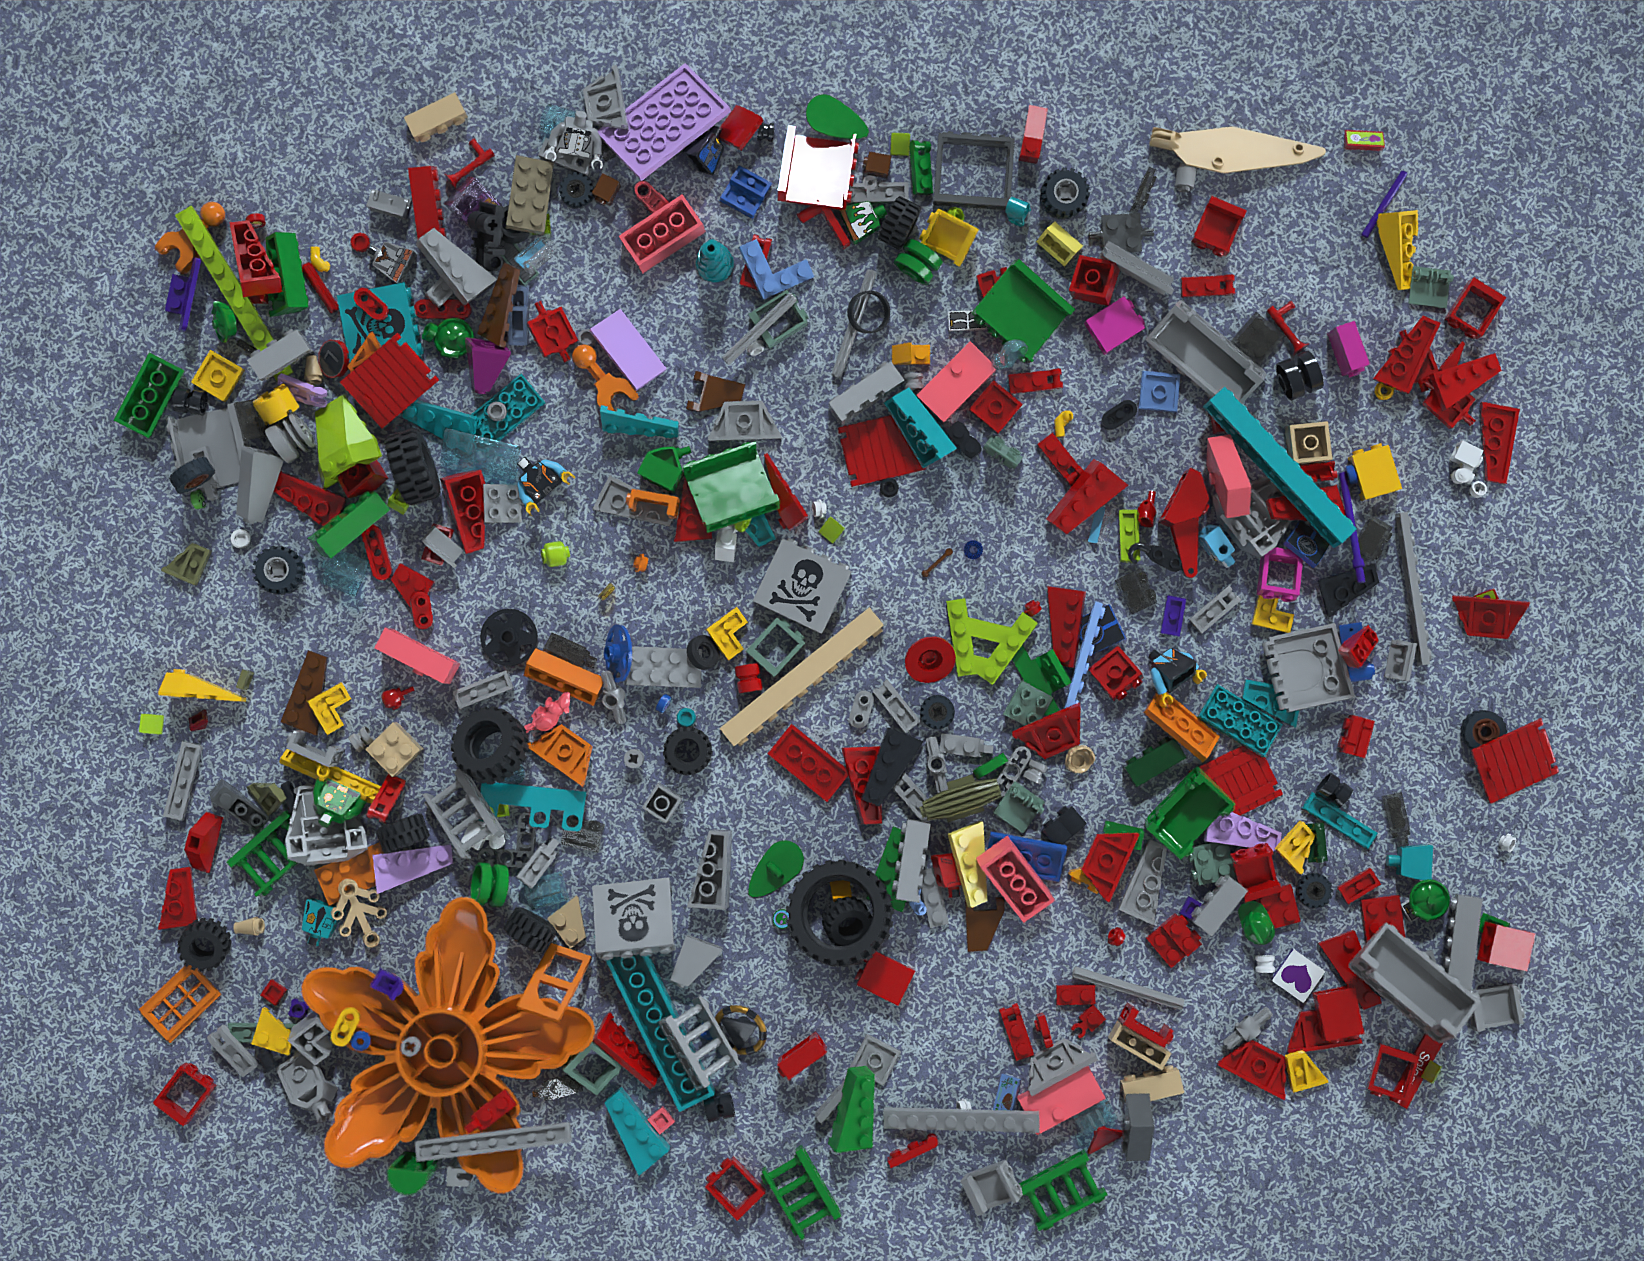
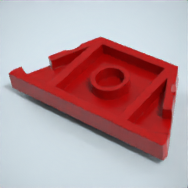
(1489, 616)
(1052, 733)
(1108, 860)
(1307, 1035)
(1258, 1066)

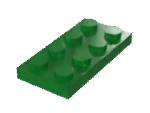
(887, 864)

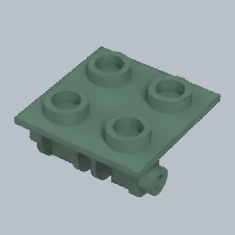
(1430, 287)
(1011, 455)
(1027, 704)
(1019, 807)

